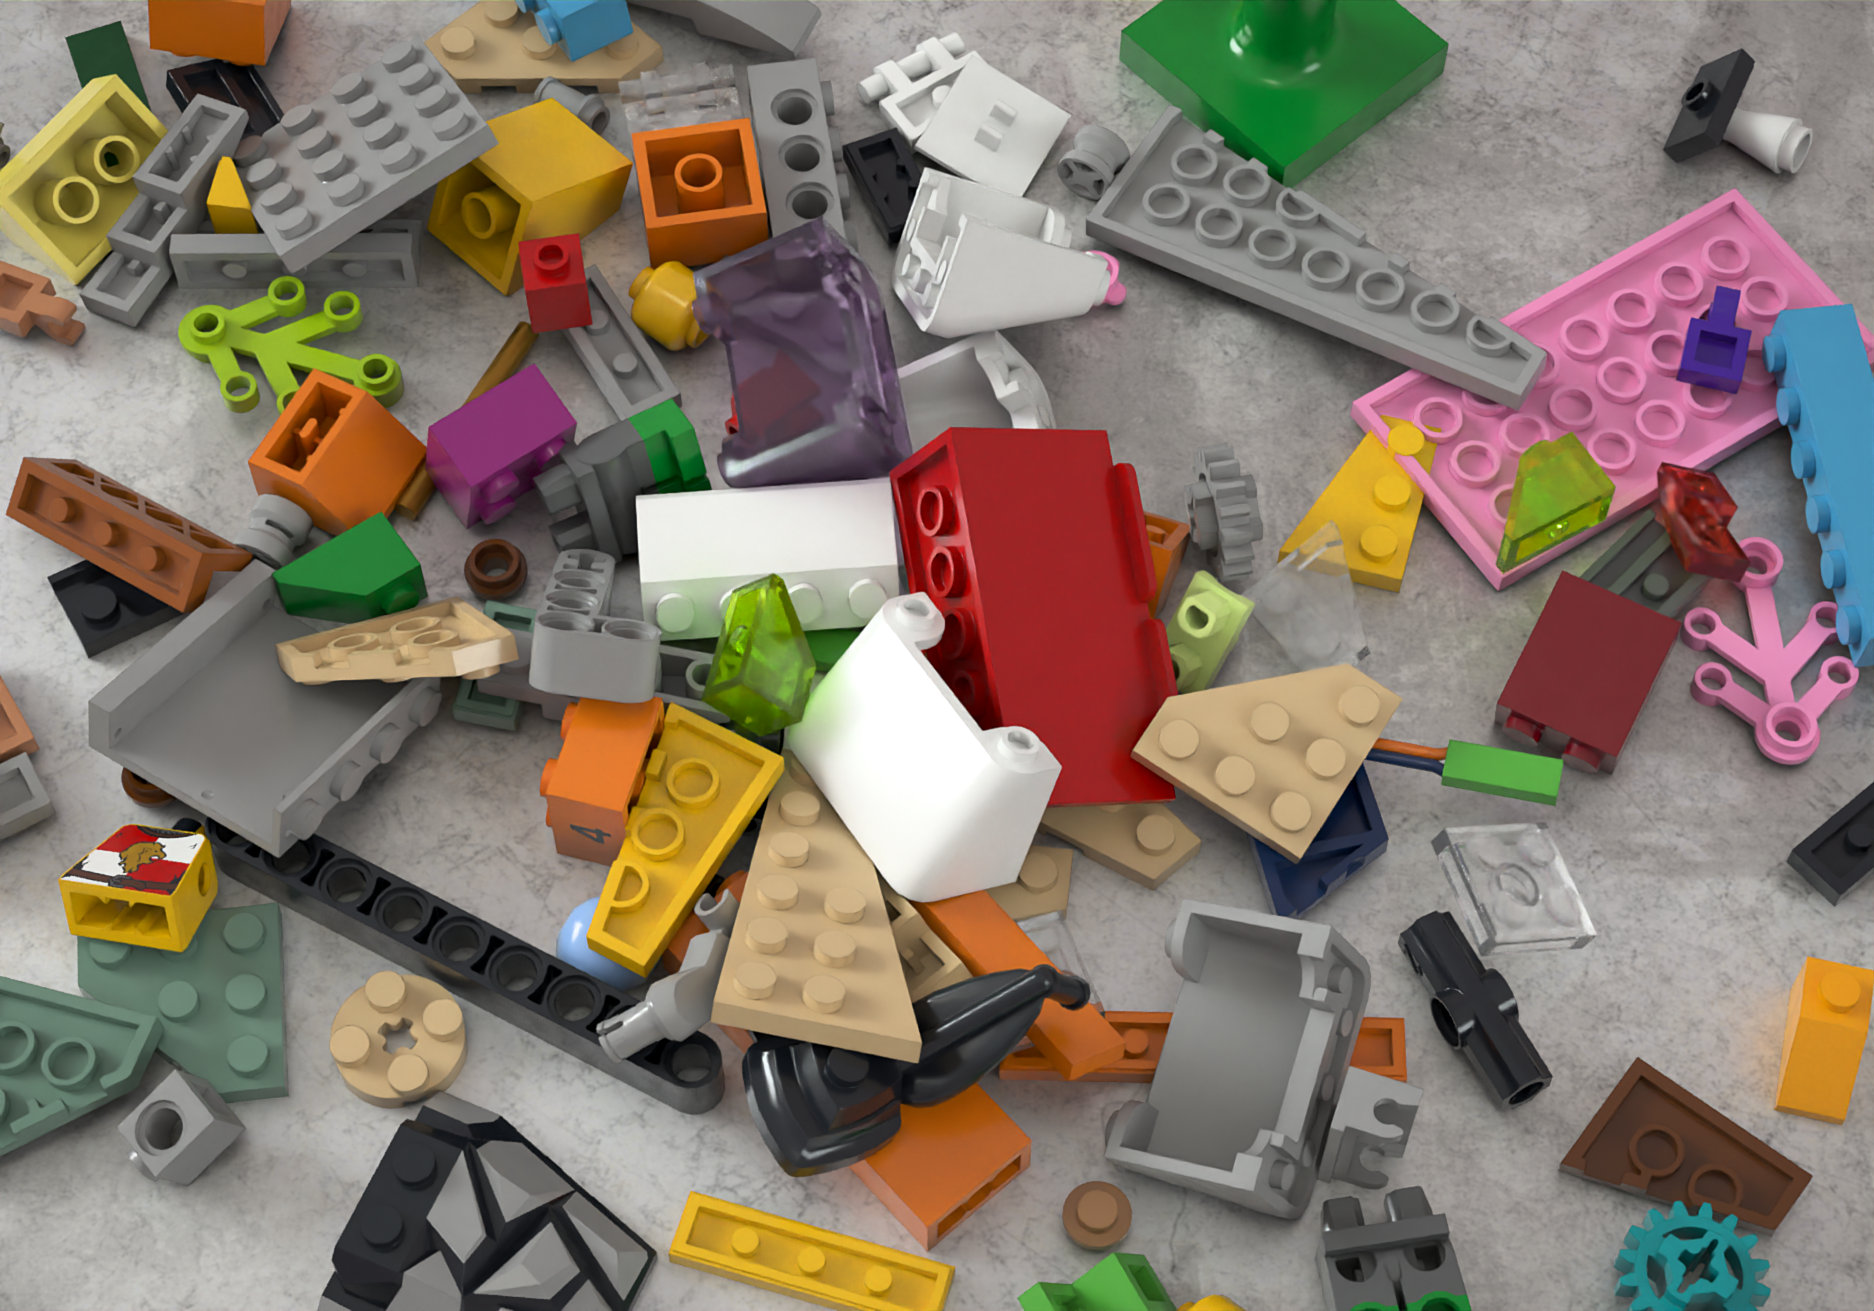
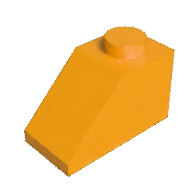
(1824, 1039)

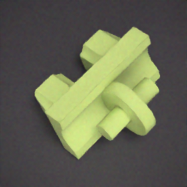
(1204, 631)

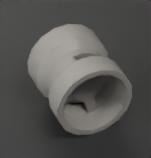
(274, 530)

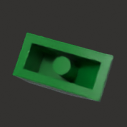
(353, 576)

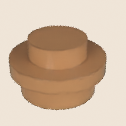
(1097, 1215)

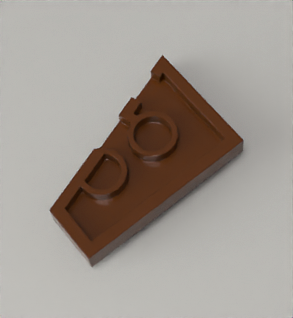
(1676, 1147)

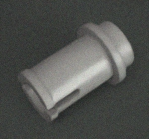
(588, 108)

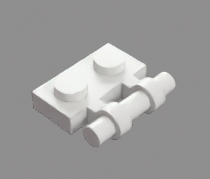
(911, 104)

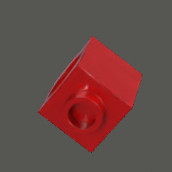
(555, 283)

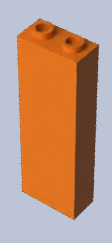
(942, 1157)

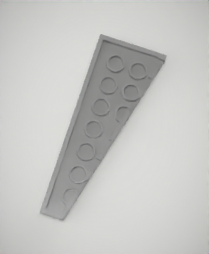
(1239, 230)

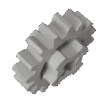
(1223, 512)

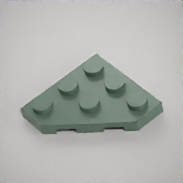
(214, 998)
(64, 1057)

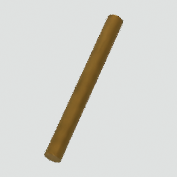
(499, 370)

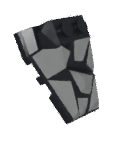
(480, 1223)

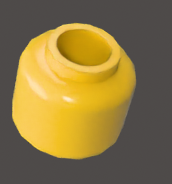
(665, 306)

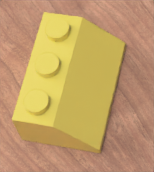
(58, 188)

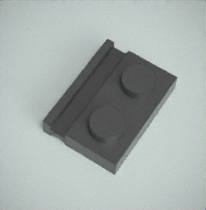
(1646, 569)

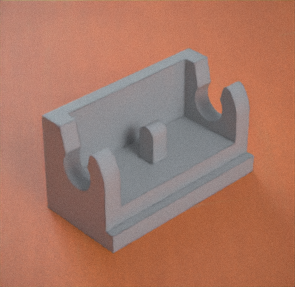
(1369, 1116)

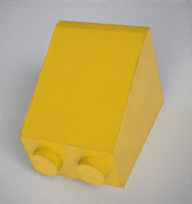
(537, 183)

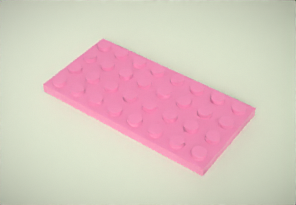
(1611, 377)

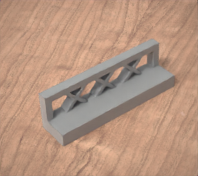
(376, 257)

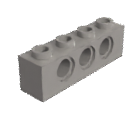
(798, 147)

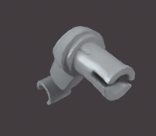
(682, 1000)

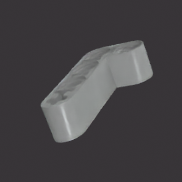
(578, 643)

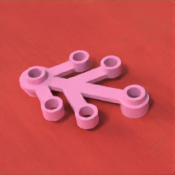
(1770, 662)

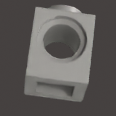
(206, 1131)

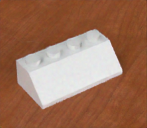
(821, 538)

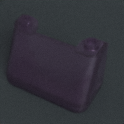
(804, 361)

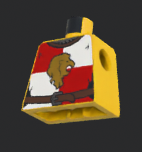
(143, 886)

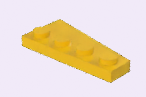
(689, 816)

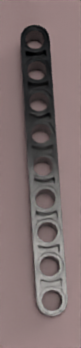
(477, 979)

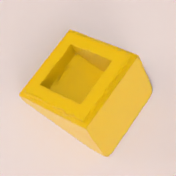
(229, 203)

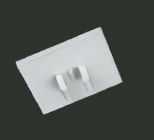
(992, 129)

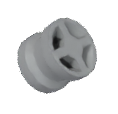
(1093, 162)

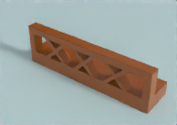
(121, 530)

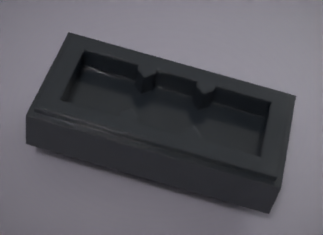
(1709, 105)
(885, 179)

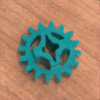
(1671, 1259)

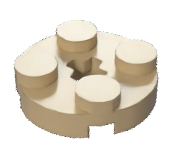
(385, 1005)

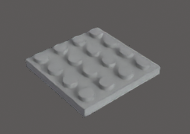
(358, 152)

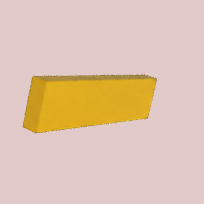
(805, 1260)

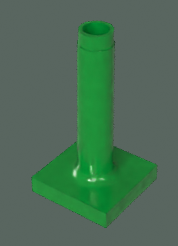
(1284, 74)

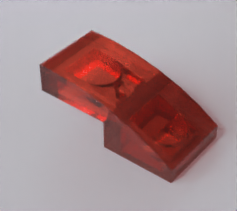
(1697, 519)

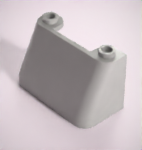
(1247, 1058)

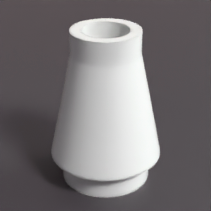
(1770, 138)

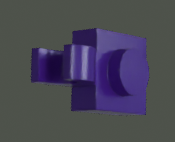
(1714, 348)

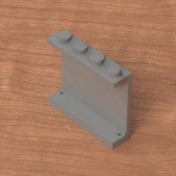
(236, 733)

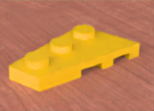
(1373, 506)

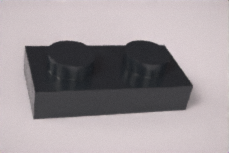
(1840, 851)

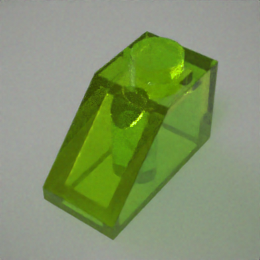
(1552, 499)
(761, 660)

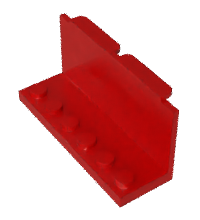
(1042, 597)

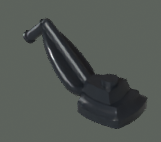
(840, 1105)

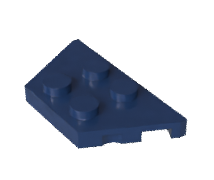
(1341, 849)

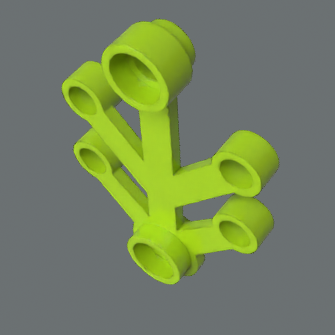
(284, 346)

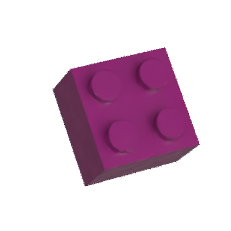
(496, 445)

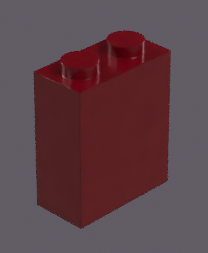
(1586, 674)

